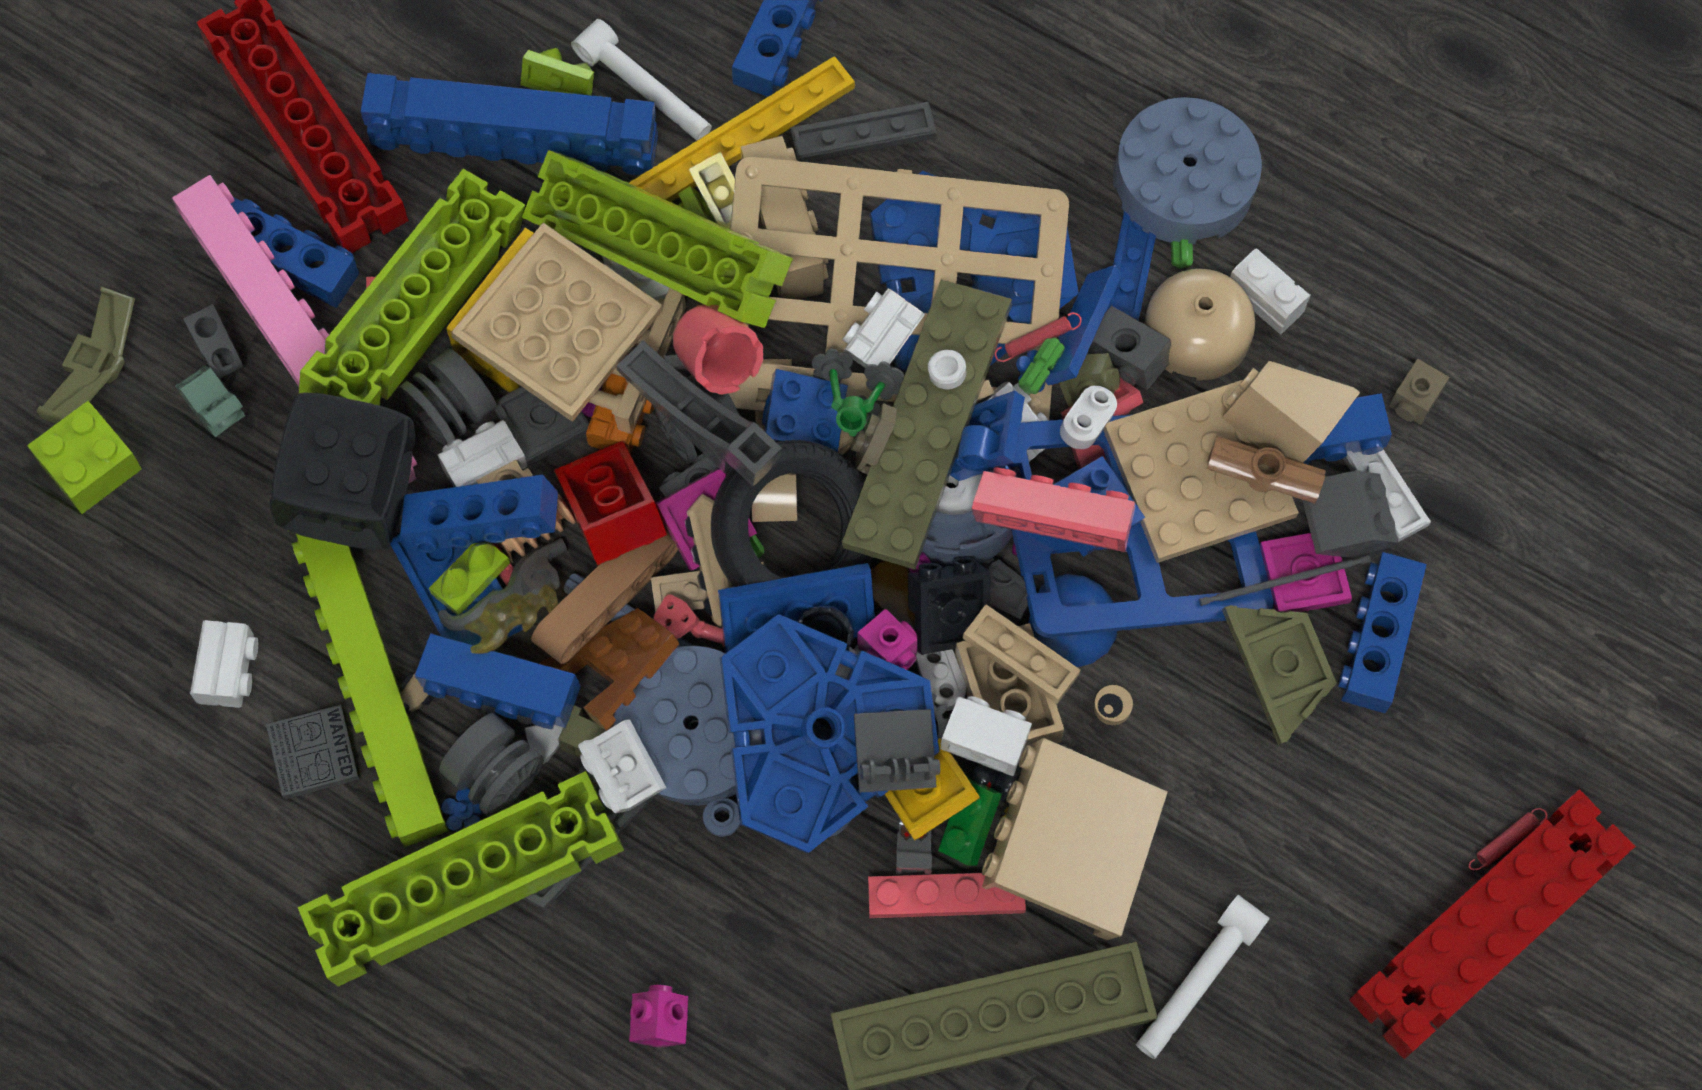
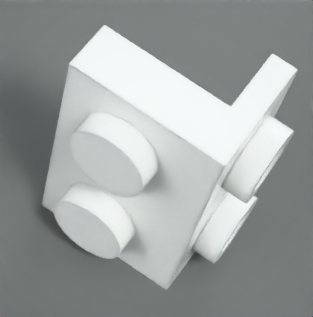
(621, 767)

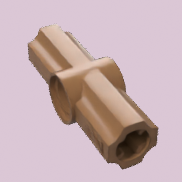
(1288, 478)

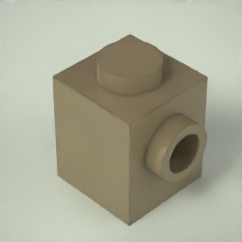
(1418, 392)

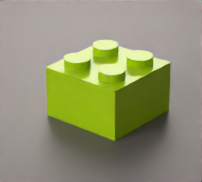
(84, 457)

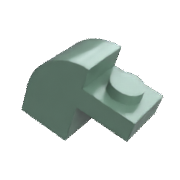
(210, 400)

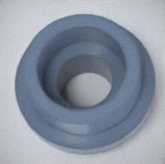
(721, 828)

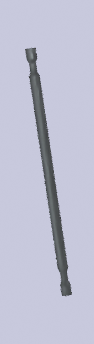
(1284, 580)

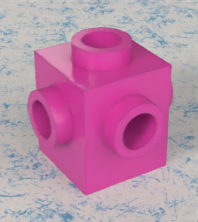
(889, 640)
(658, 1017)

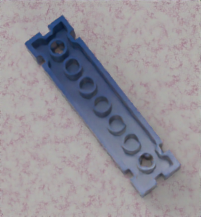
(508, 123)

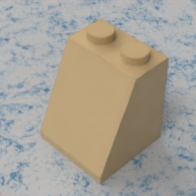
(1287, 409)

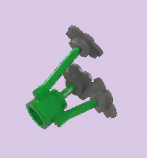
(855, 410)

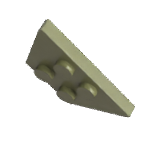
(1282, 664)

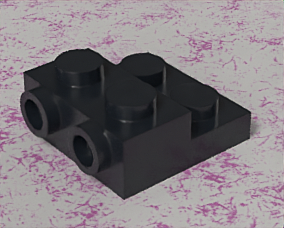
(946, 602)

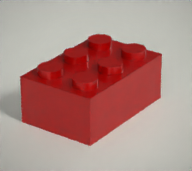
(610, 502)

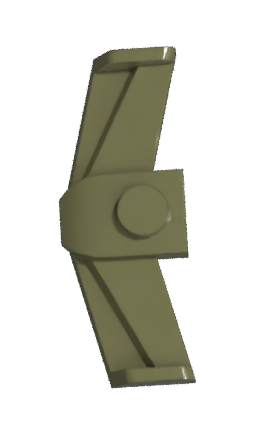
(93, 359)

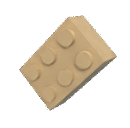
(1006, 691)

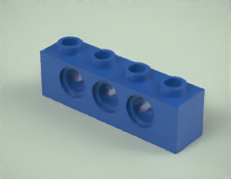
(764, 73)
(327, 282)
(479, 513)
(1404, 580)

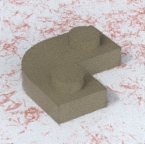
(872, 441)

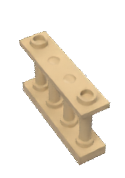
(629, 405)

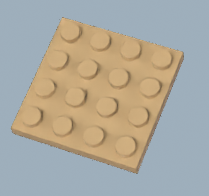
(557, 321)
(1165, 473)

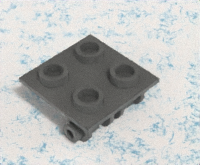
(895, 751)

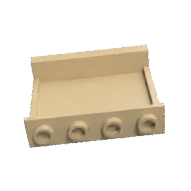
(1074, 837)

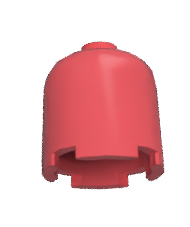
(717, 349)

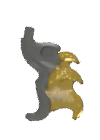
(517, 604)

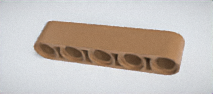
(600, 598)

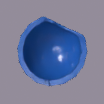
(1080, 648)

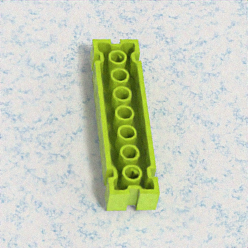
(658, 239)
(415, 294)
(460, 879)

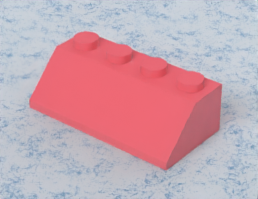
(1054, 510)

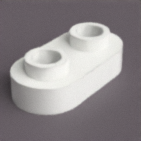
(1090, 415)
(941, 675)

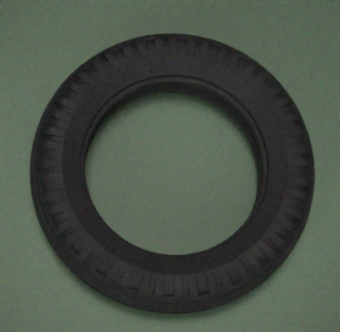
(736, 497)

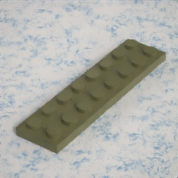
(920, 453)
(993, 1017)

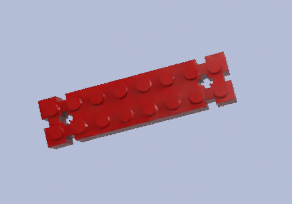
(303, 123)
(1491, 923)

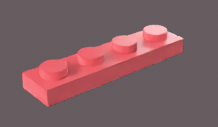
(938, 896)

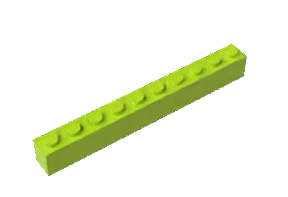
(373, 690)

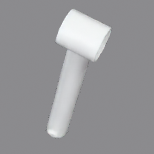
(599, 43)
(1240, 924)

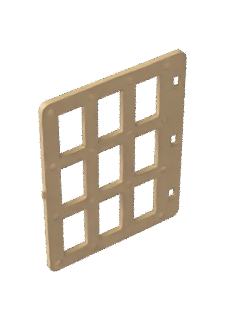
(848, 250)

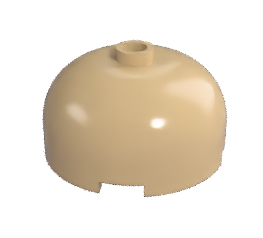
(1205, 320)

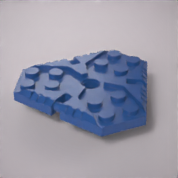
(1009, 235)
(780, 684)

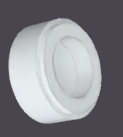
(947, 369)

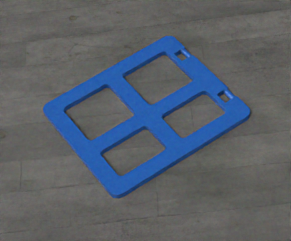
(1153, 605)

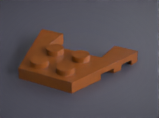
(623, 656)

